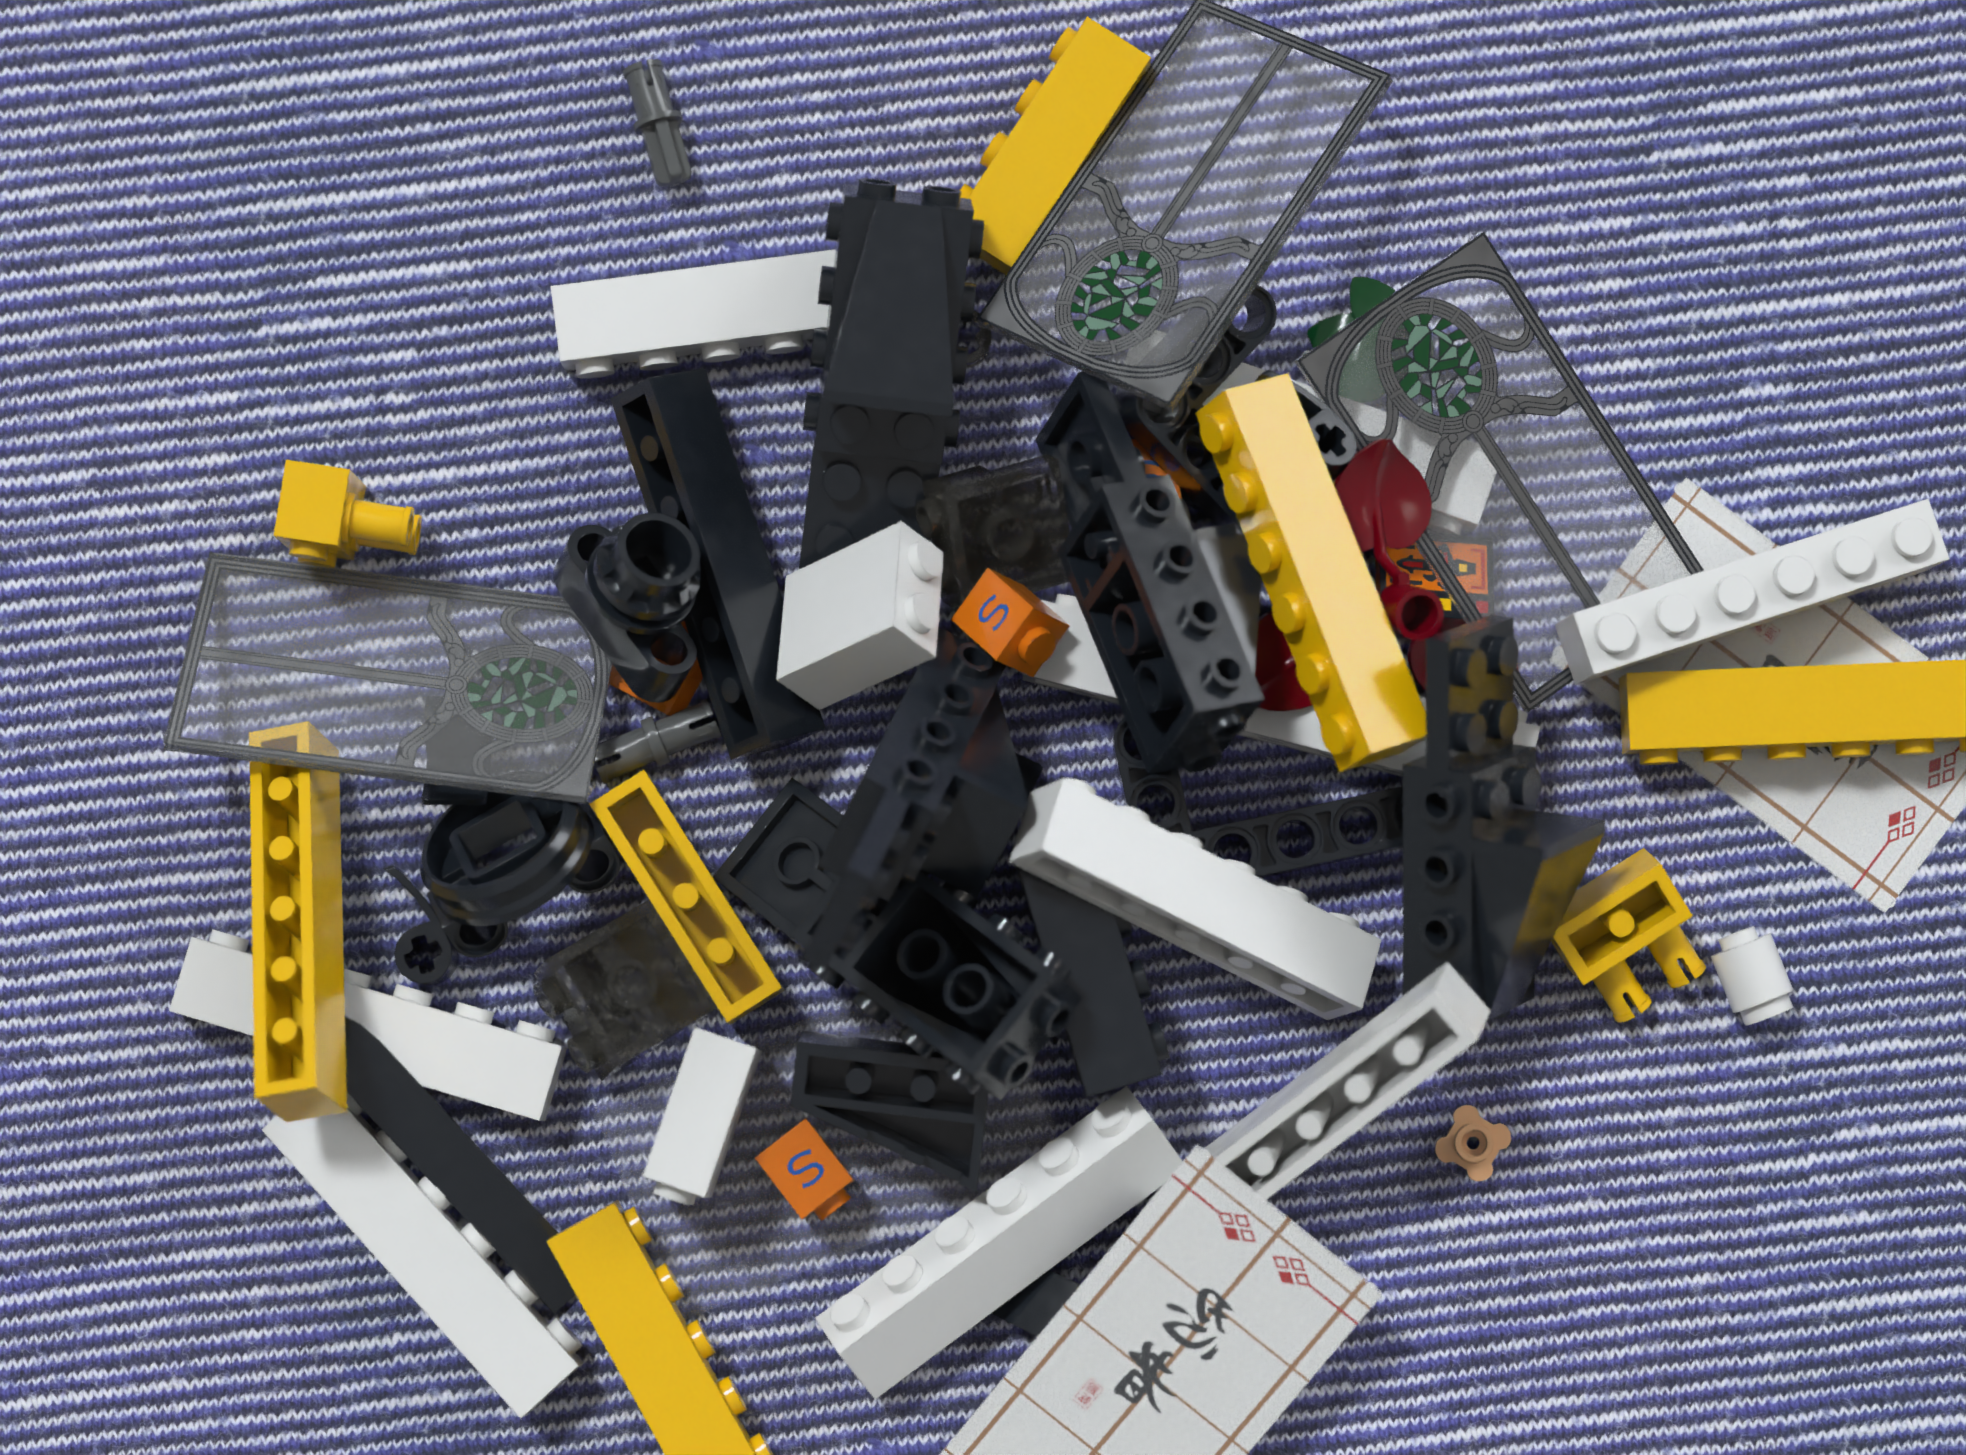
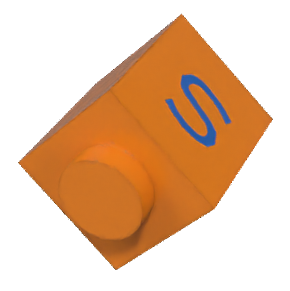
(1010, 622)
(807, 1171)

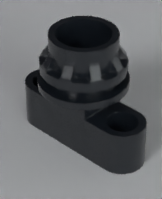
(636, 597)

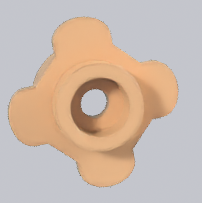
(1479, 1160)

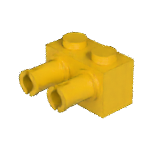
(327, 519)
(1617, 917)

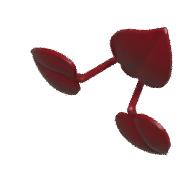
(1385, 508)

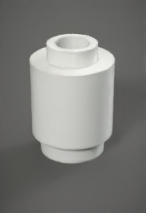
(1753, 975)

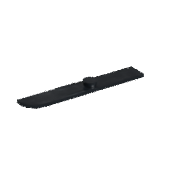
(453, 1163)

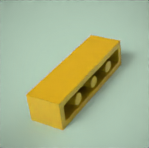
(1052, 138)
(686, 897)

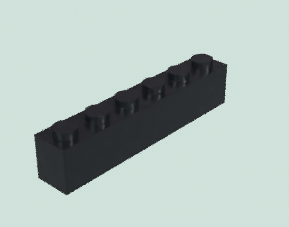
(737, 613)

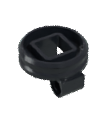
(479, 902)

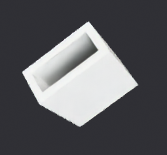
(860, 616)
(701, 1116)

